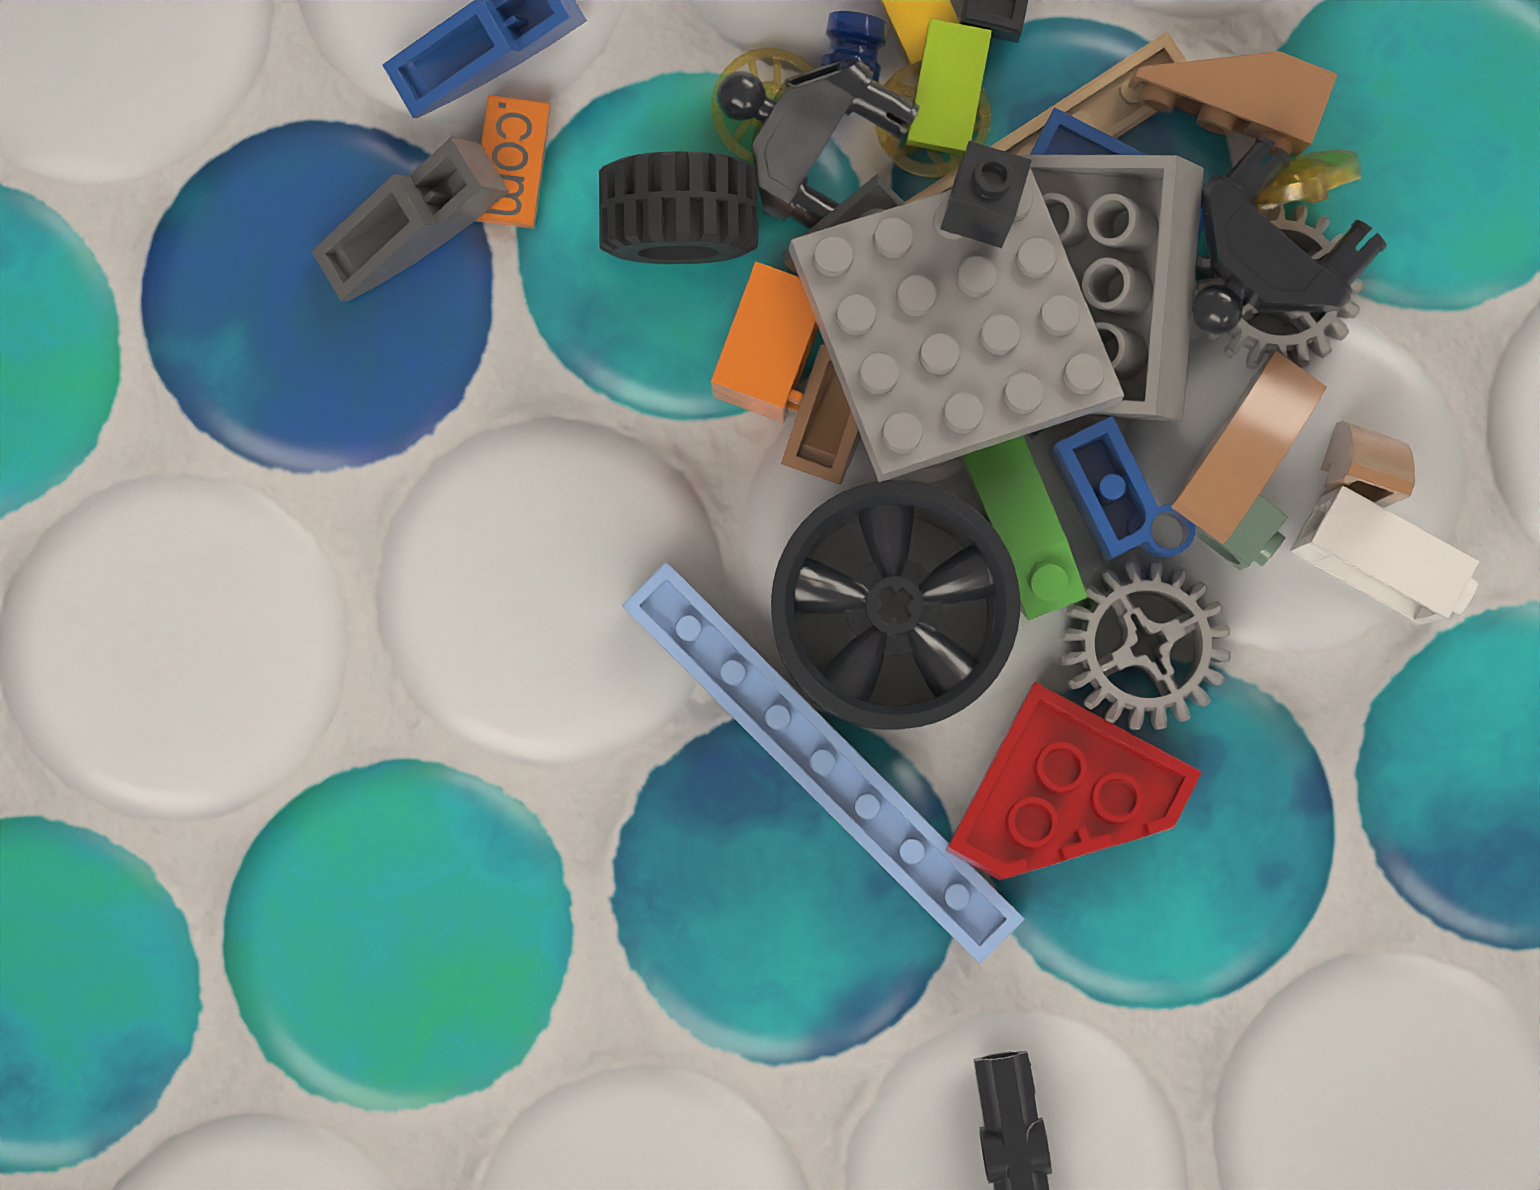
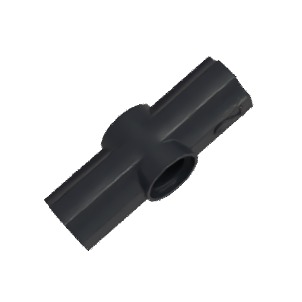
(1012, 1134)

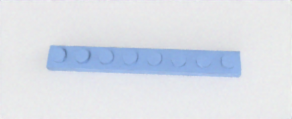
(823, 762)

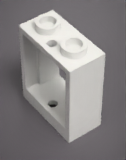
(1386, 557)

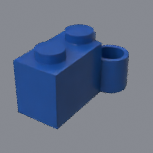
(1113, 492)

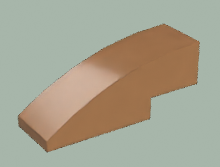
(824, 427)
(1248, 447)
(1369, 464)

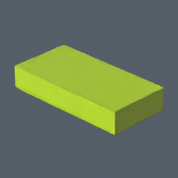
(949, 86)

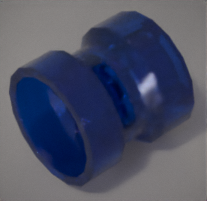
(855, 37)

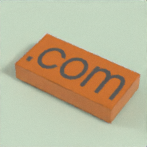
(516, 145)

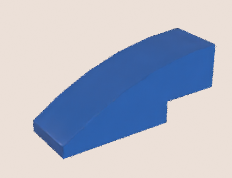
(476, 48)

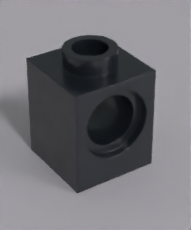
(985, 194)

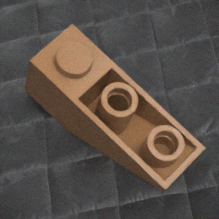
(1244, 94)

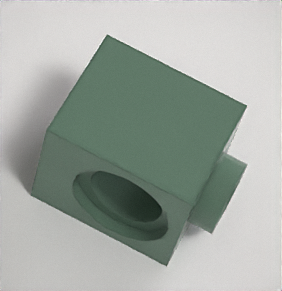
(1254, 537)

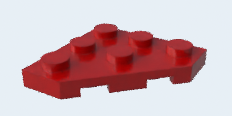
(1067, 790)

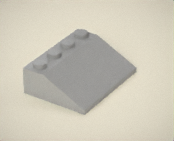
(1134, 254)

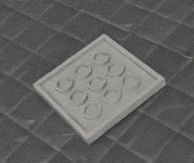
(952, 336)

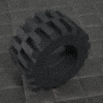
(678, 208)

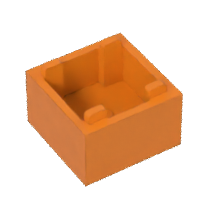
(767, 345)

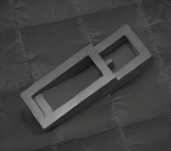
(410, 218)

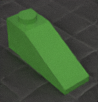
(1025, 519)

